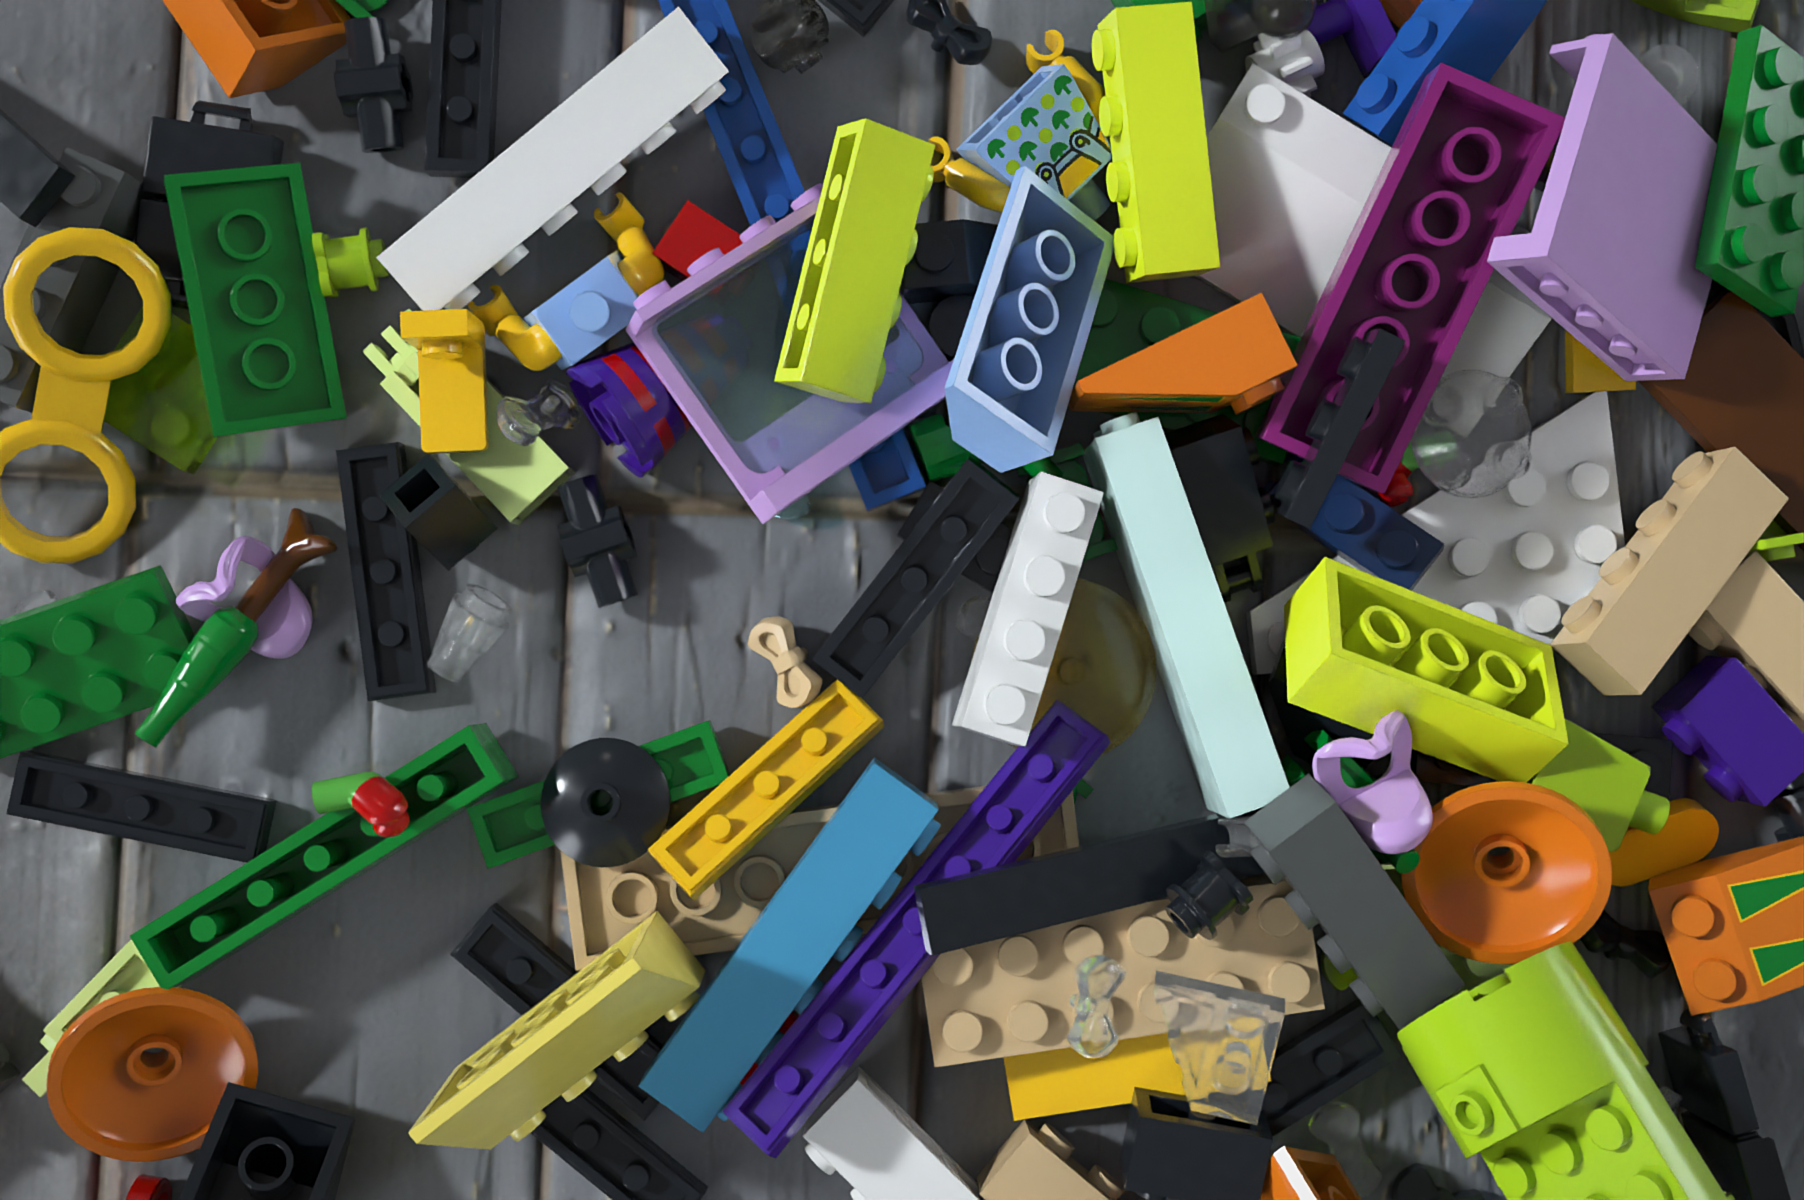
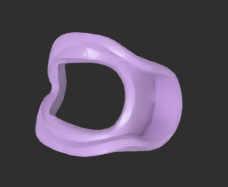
(282, 625)
(1394, 810)

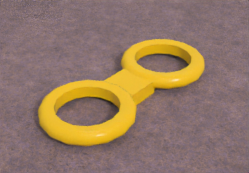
(77, 387)

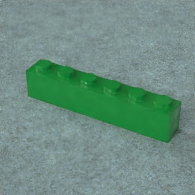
(319, 860)

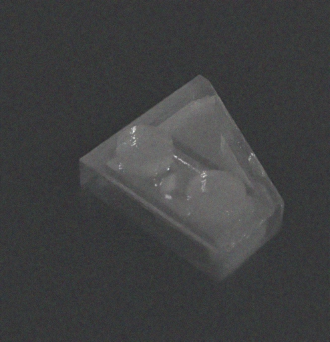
(1221, 1042)

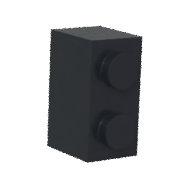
(1191, 1153)

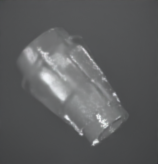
(468, 631)

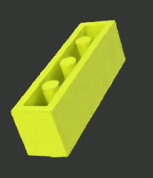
(1156, 142)
(856, 262)

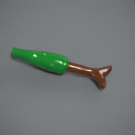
(231, 631)

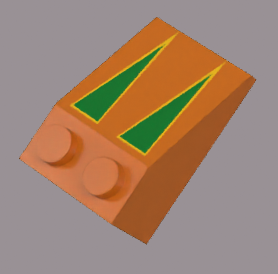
(1202, 369)
(1735, 925)

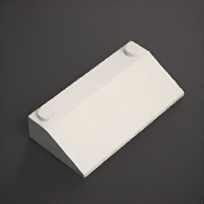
(1287, 200)

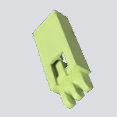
(507, 473)

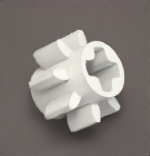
(1290, 60)

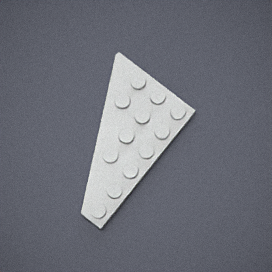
(1514, 552)

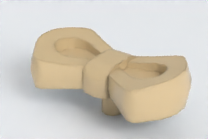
(796, 681)

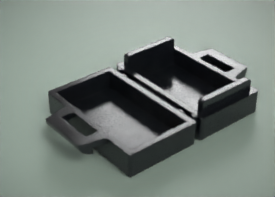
(186, 148)
(1721, 1111)

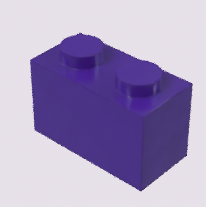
(1733, 731)

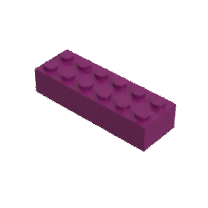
(1417, 261)

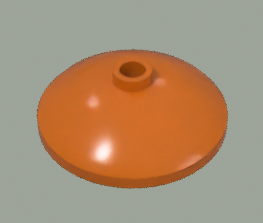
(1516, 902)
(141, 1102)

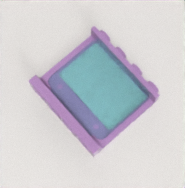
(718, 356)

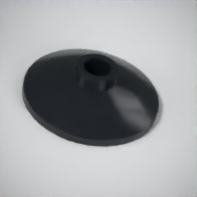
(638, 808)

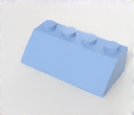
(1027, 327)

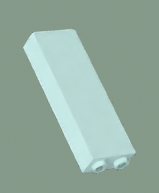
(1184, 616)

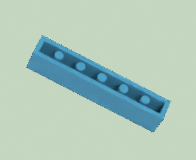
(791, 943)

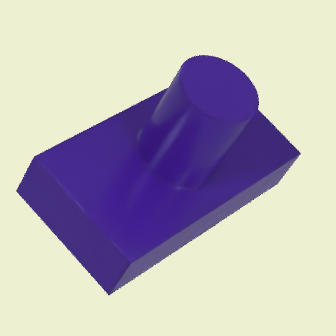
(1362, 26)

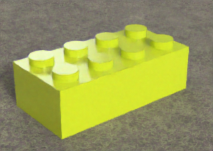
(1461, 681)

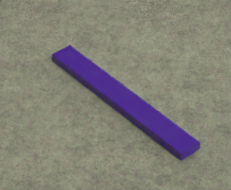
(893, 951)

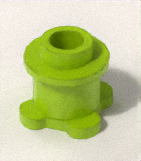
(348, 262)

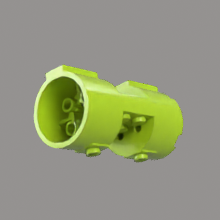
(1553, 1089)

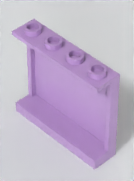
(1619, 218)

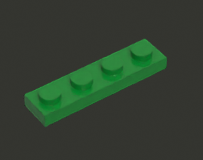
(514, 823)

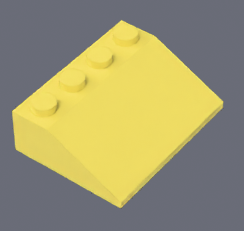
(564, 1040)

